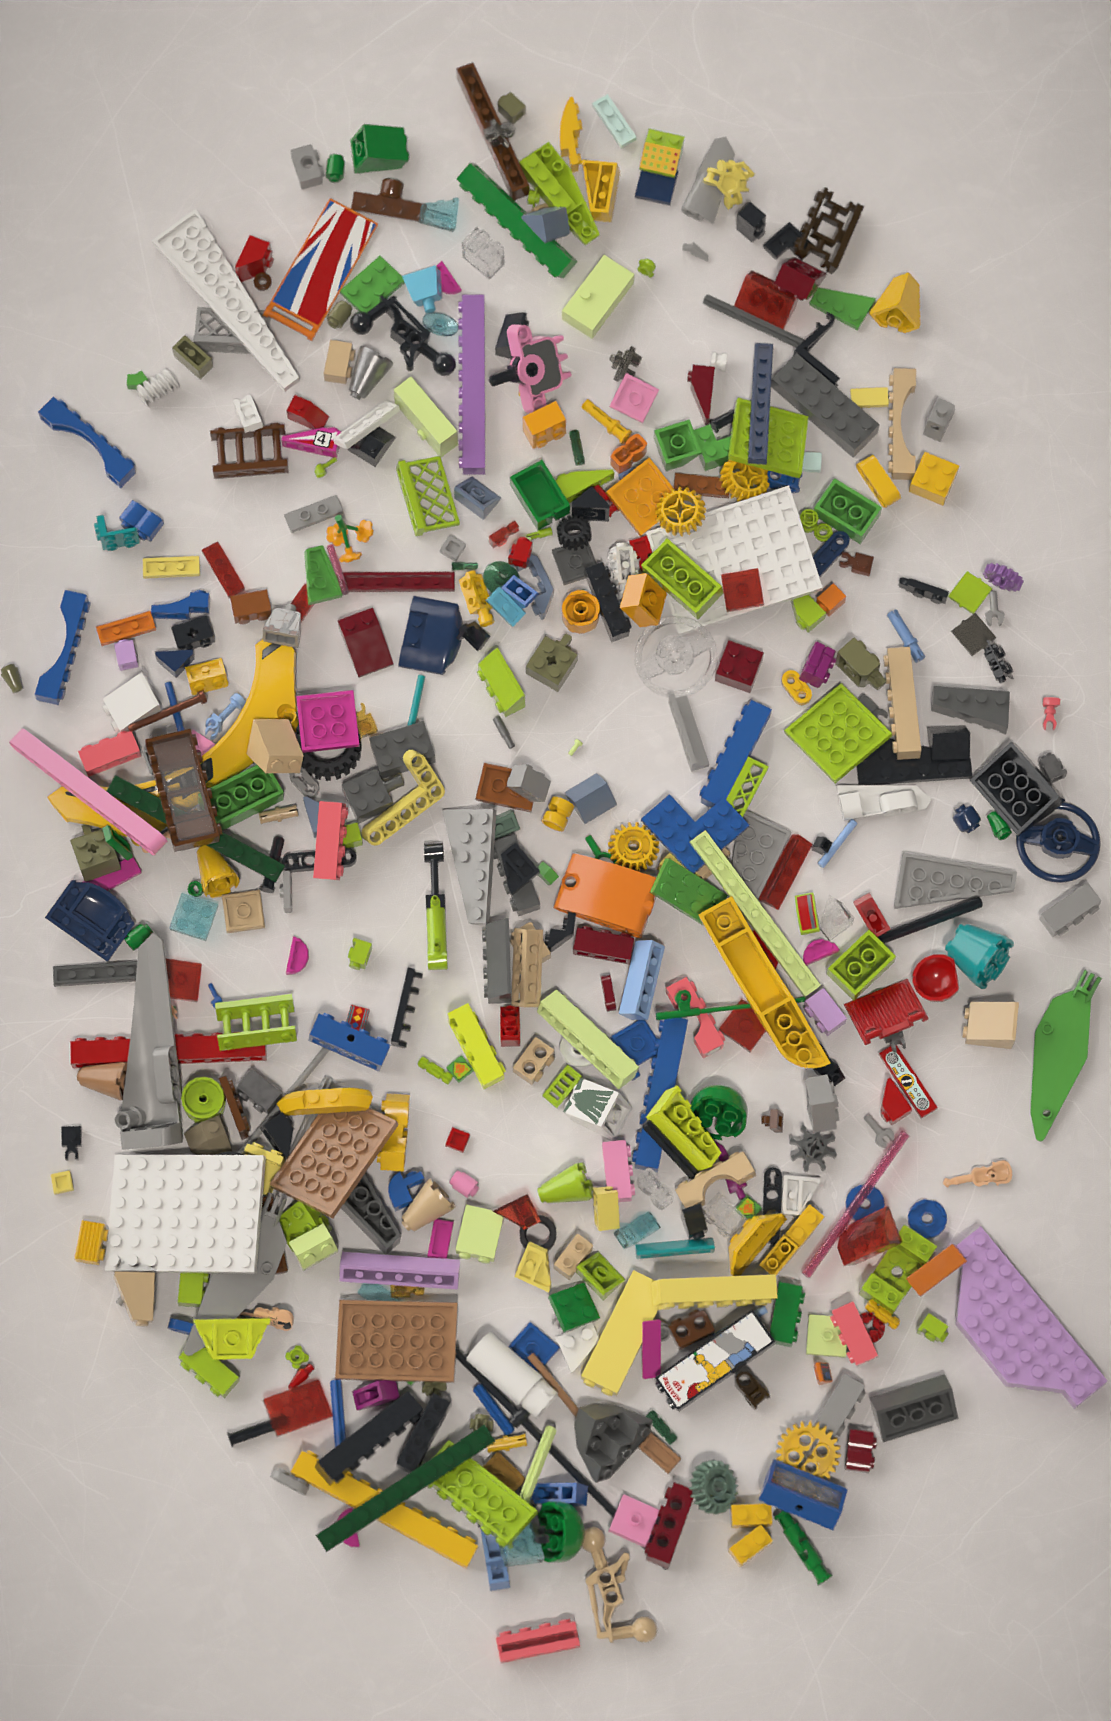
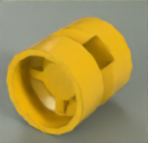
(558, 813)

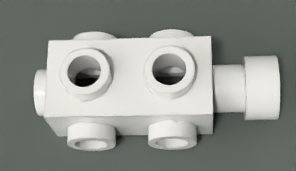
(622, 565)

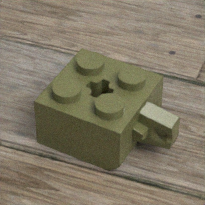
(555, 652)
(860, 665)
(94, 854)

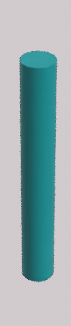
(416, 700)

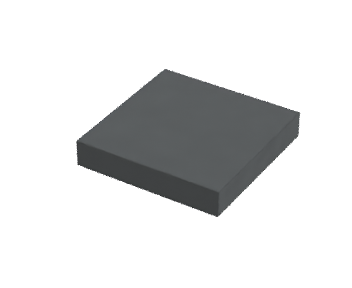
(573, 563)

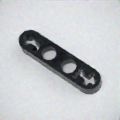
(303, 855)
(772, 1205)

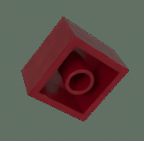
(739, 666)

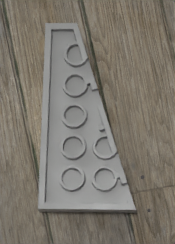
(758, 851)
(940, 880)

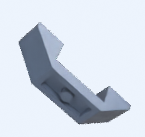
(543, 601)

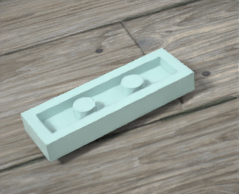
(614, 121)

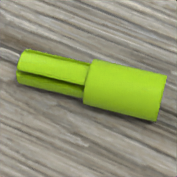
(542, 533)

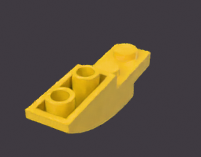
(569, 132)
(792, 1240)

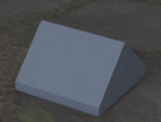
(548, 223)
(476, 497)
(591, 798)

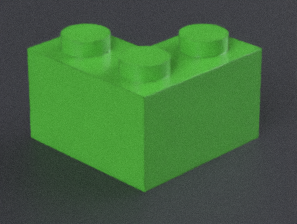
(713, 452)

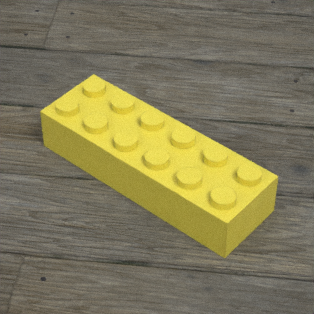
(714, 1290)

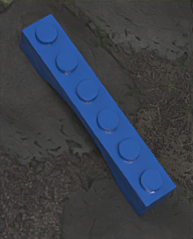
(60, 418)
(51, 684)

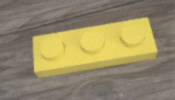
(171, 567)

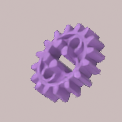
(996, 573)

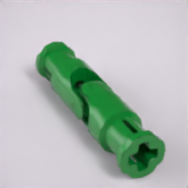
(794, 1534)

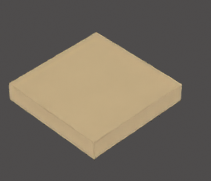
(243, 911)

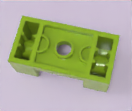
(907, 1256)

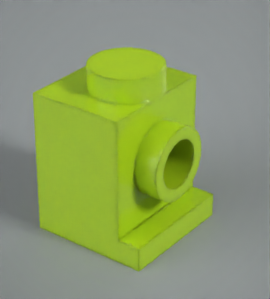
(359, 954)
(933, 1328)

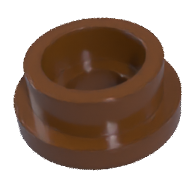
(262, 277)

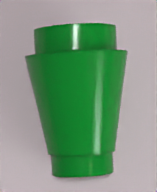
(999, 827)

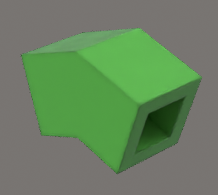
(135, 379)
(547, 873)

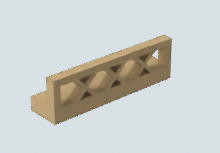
(529, 967)

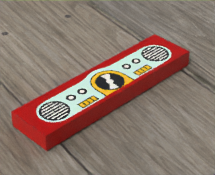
(908, 1082)

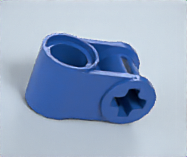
(784, 480)

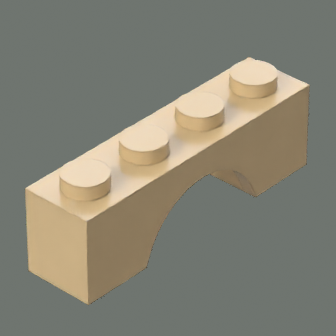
(735, 1168)

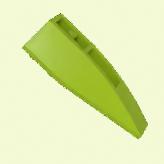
(559, 189)

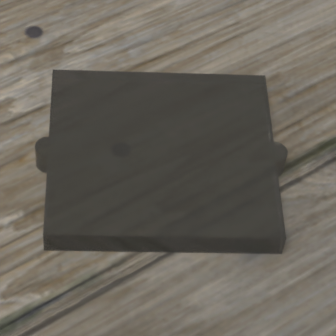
(973, 634)

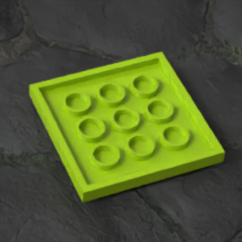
(785, 439)
(838, 733)

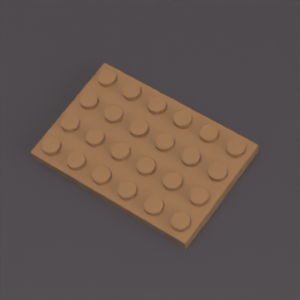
(333, 1158)
(396, 1341)

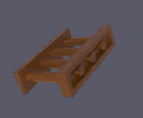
(242, 468)

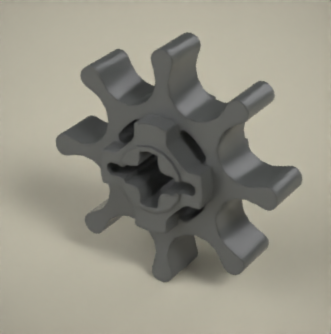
(820, 1150)

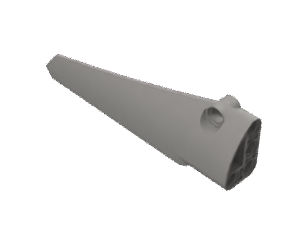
(152, 1066)

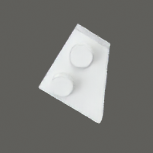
(796, 1193)
(577, 1345)

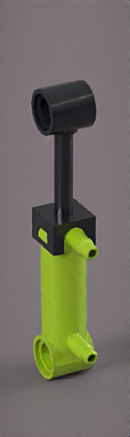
(435, 911)

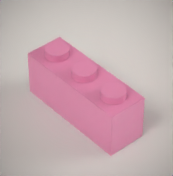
(617, 1168)

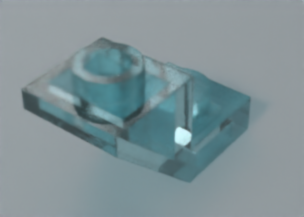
(637, 1230)

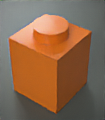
(831, 599)

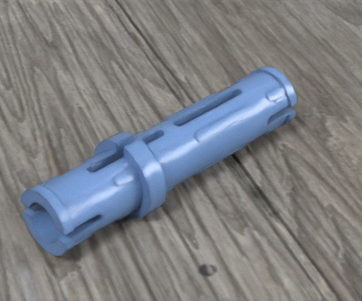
(905, 635)

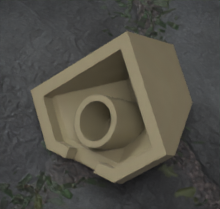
(208, 1138)

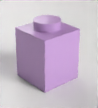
(126, 654)

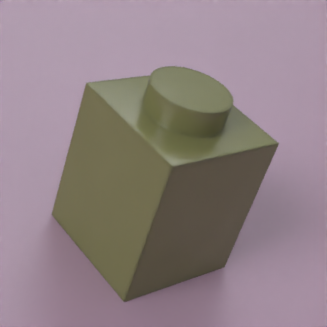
(511, 107)

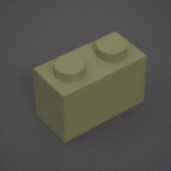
(192, 357)

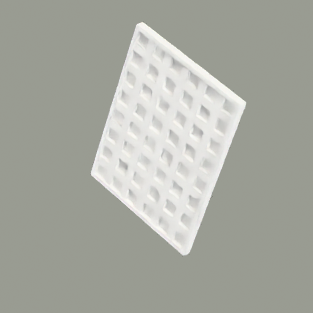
(747, 536)
(185, 1213)

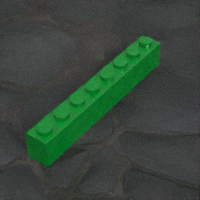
(509, 214)

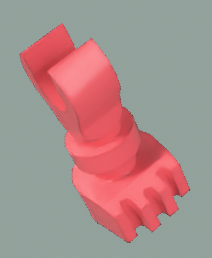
(1050, 703)

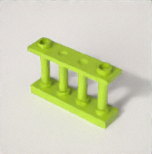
(255, 1007)

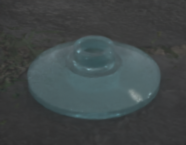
(440, 324)

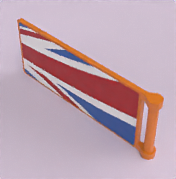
(321, 267)

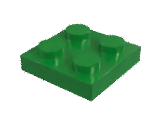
(573, 1307)

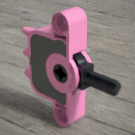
(533, 366)

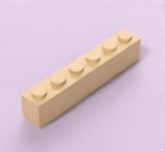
(903, 703)

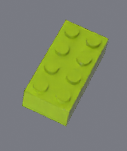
(682, 578)

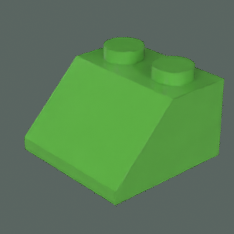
(677, 444)

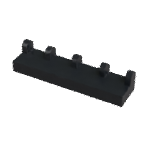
(403, 1007)

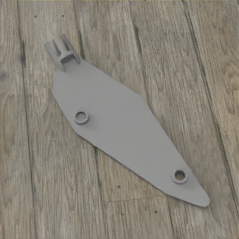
(232, 1292)

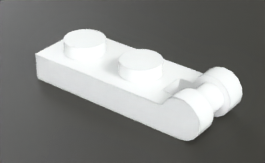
(248, 414)

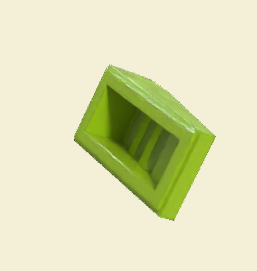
(557, 1082)

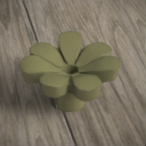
(433, 1387)

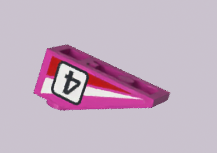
(314, 441)

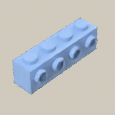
(641, 980)

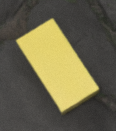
(870, 397)

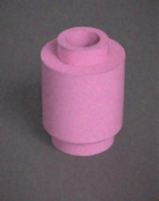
(464, 1184)

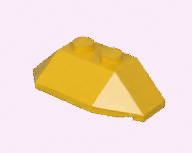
(752, 1240)

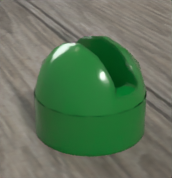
(192, 891)

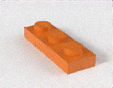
(126, 628)

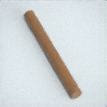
(553, 1383)

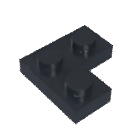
(783, 241)

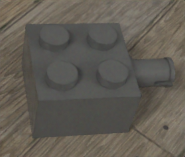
(369, 794)

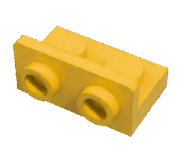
(207, 676)

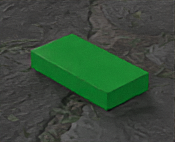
(117, 842)

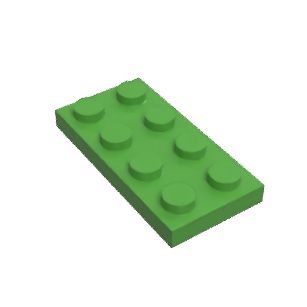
(685, 890)

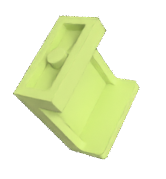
(479, 1234)

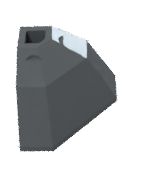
(608, 1437)

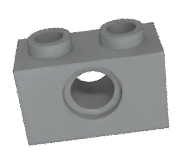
(307, 176)

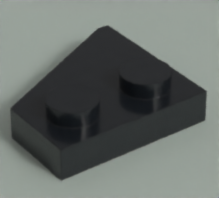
(517, 868)

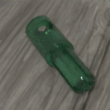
(462, 566)

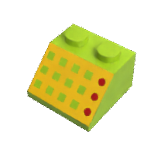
(662, 153)

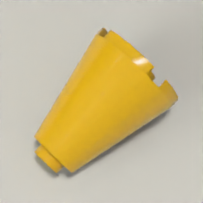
(215, 873)

